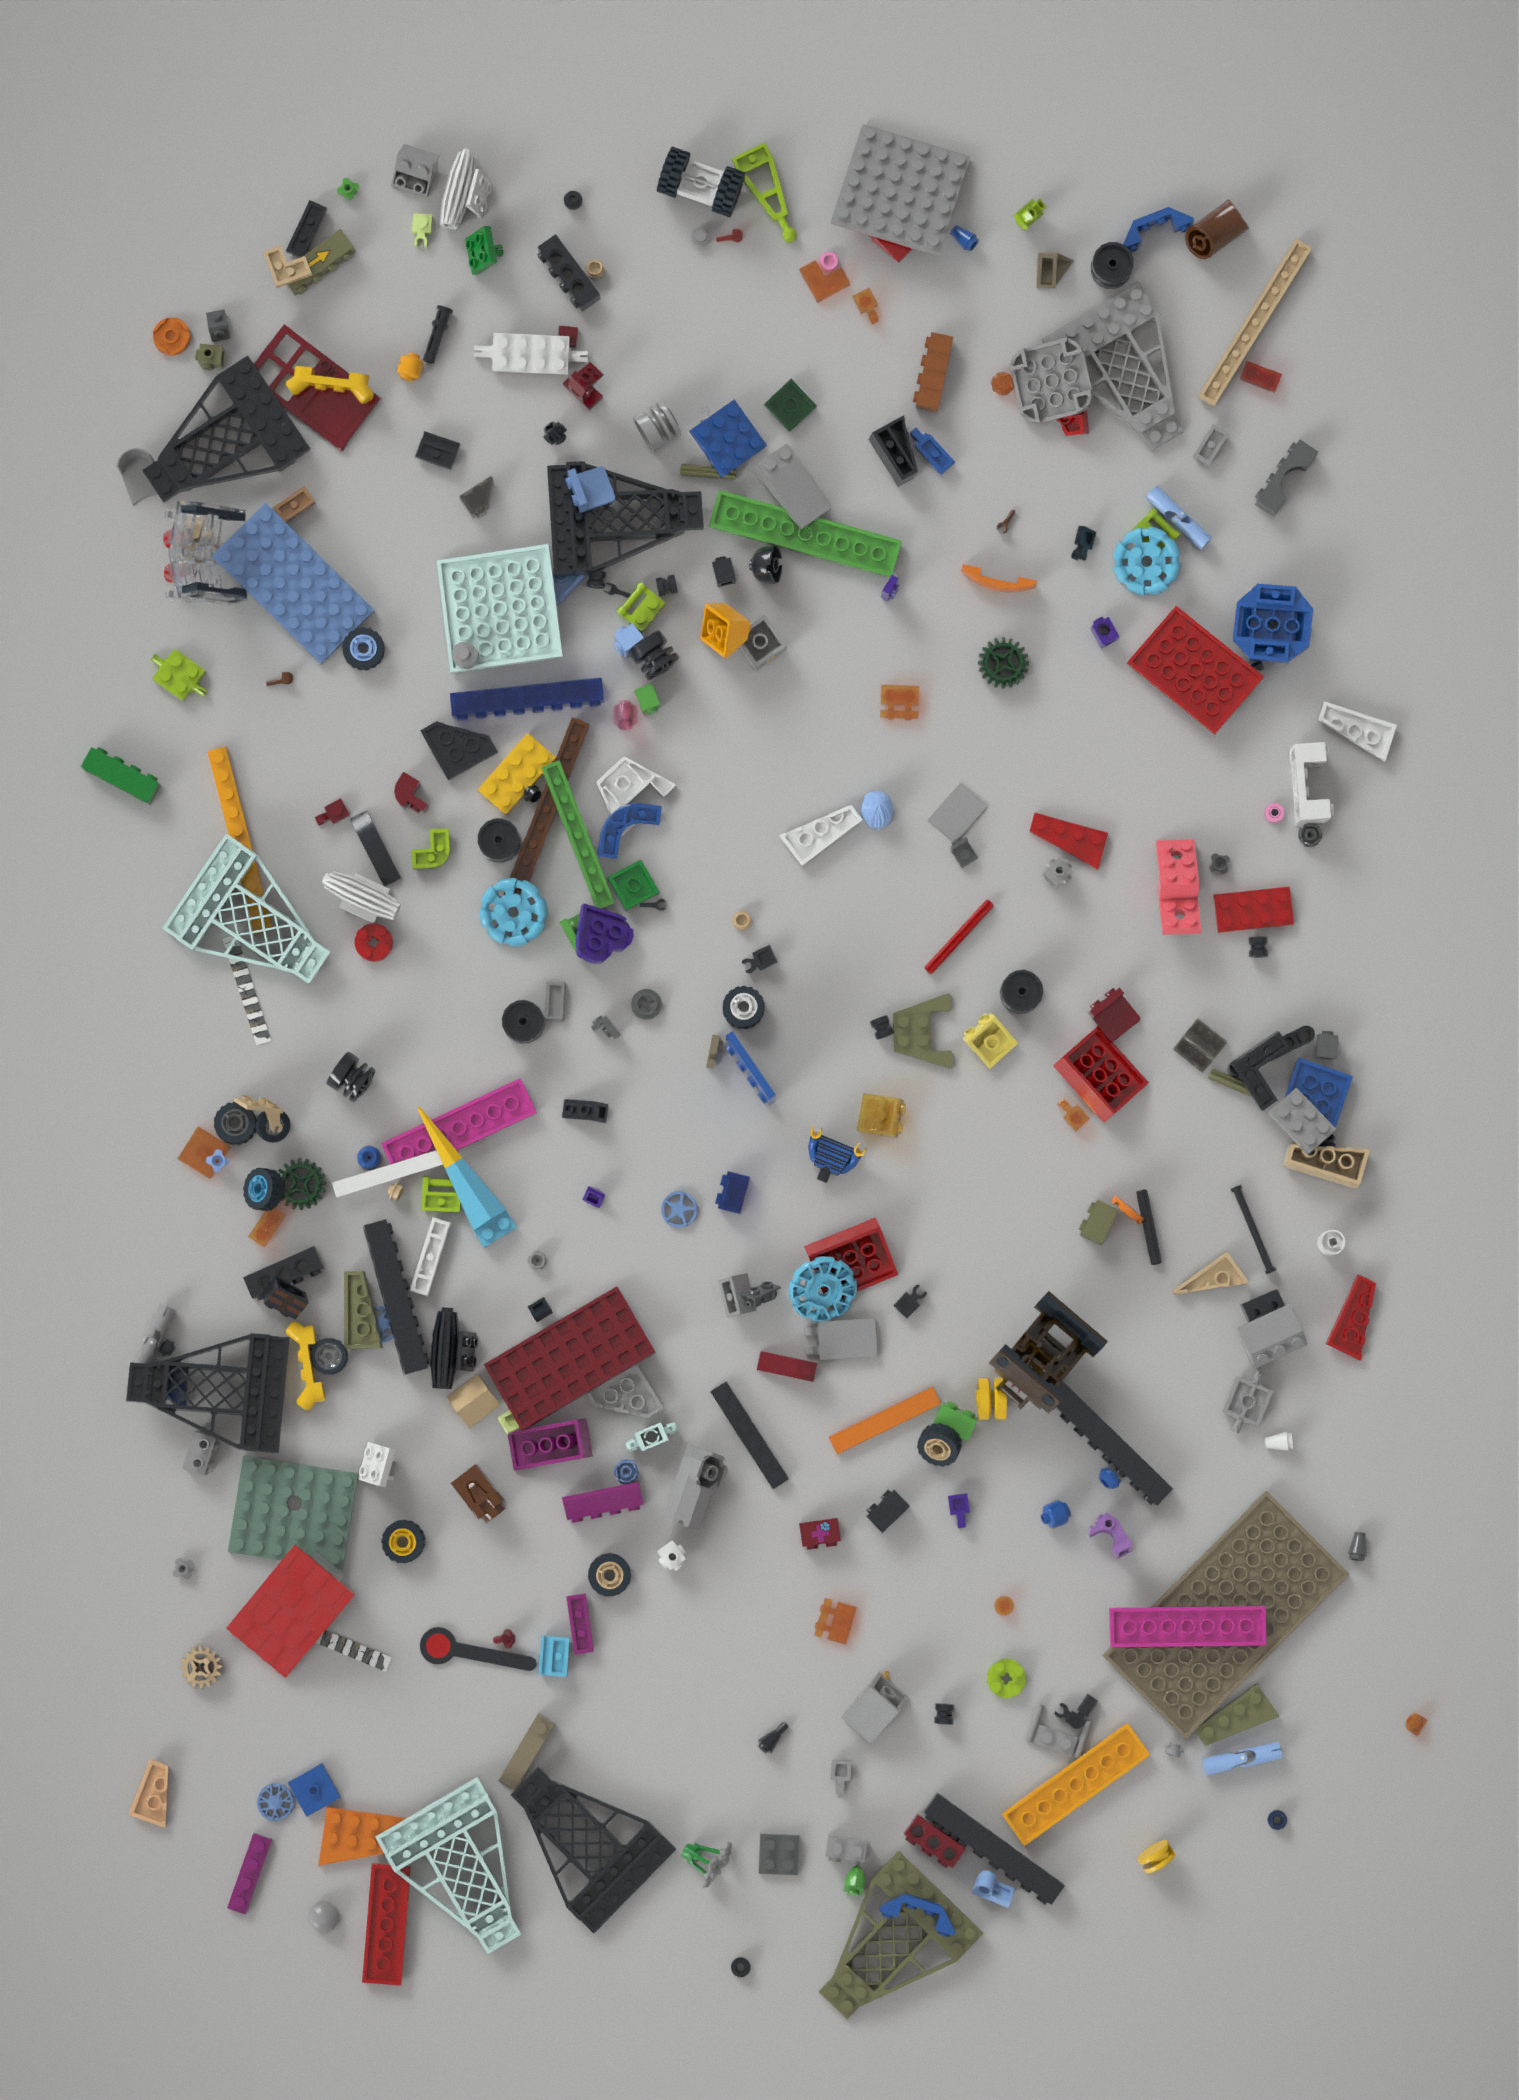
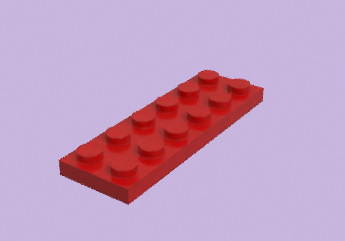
(386, 1925)

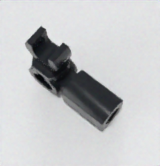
(1075, 1719)

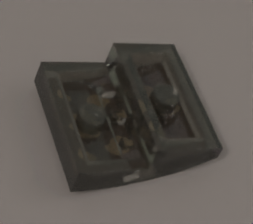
(1200, 1045)

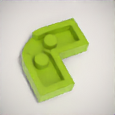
(437, 854)

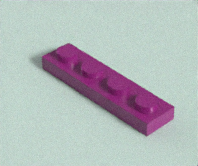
(249, 1873)

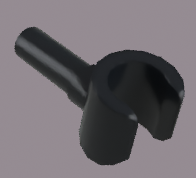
(614, 590)
(654, 904)

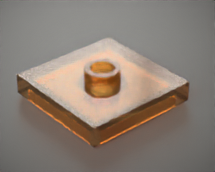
(199, 1148)

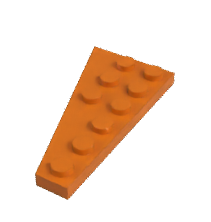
(352, 1834)

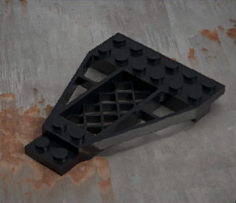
(262, 414)
(571, 528)
(262, 1397)
(624, 1871)

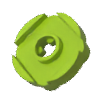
(1013, 1687)

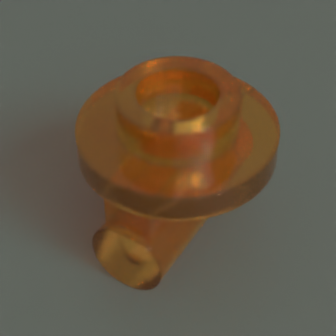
(1415, 1723)

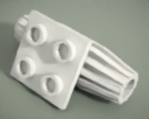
(464, 189)
(362, 896)

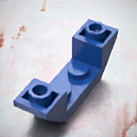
(1179, 221)
(893, 1906)

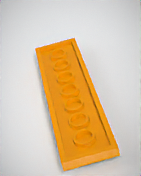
(1075, 1784)

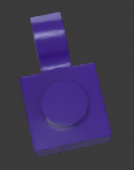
(959, 1506)

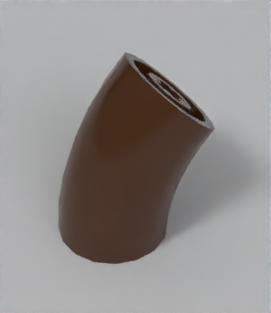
(1215, 231)

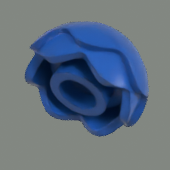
(371, 1151)
(1109, 1478)

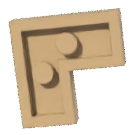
(283, 271)

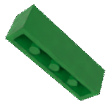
(120, 775)

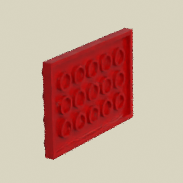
(1195, 670)

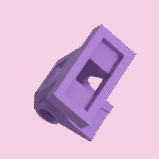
(1122, 1544)

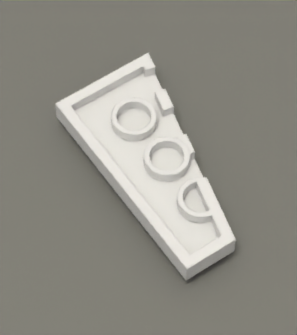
(1363, 730)
(816, 836)

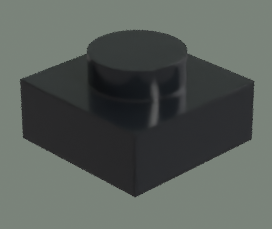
(540, 1309)

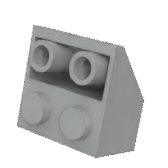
(415, 170)

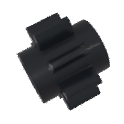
(555, 433)

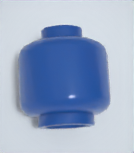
(1055, 1514)

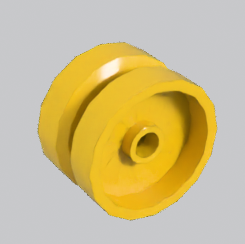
(990, 1398)

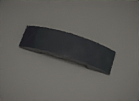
(375, 848)

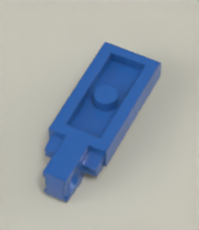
(932, 451)

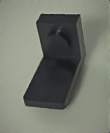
(585, 1110)

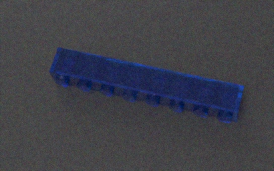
(527, 698)

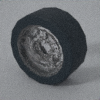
(326, 1346)

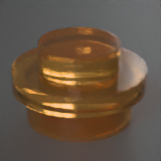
(1003, 1605)

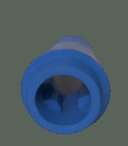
(965, 238)

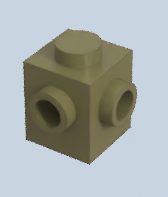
(210, 356)

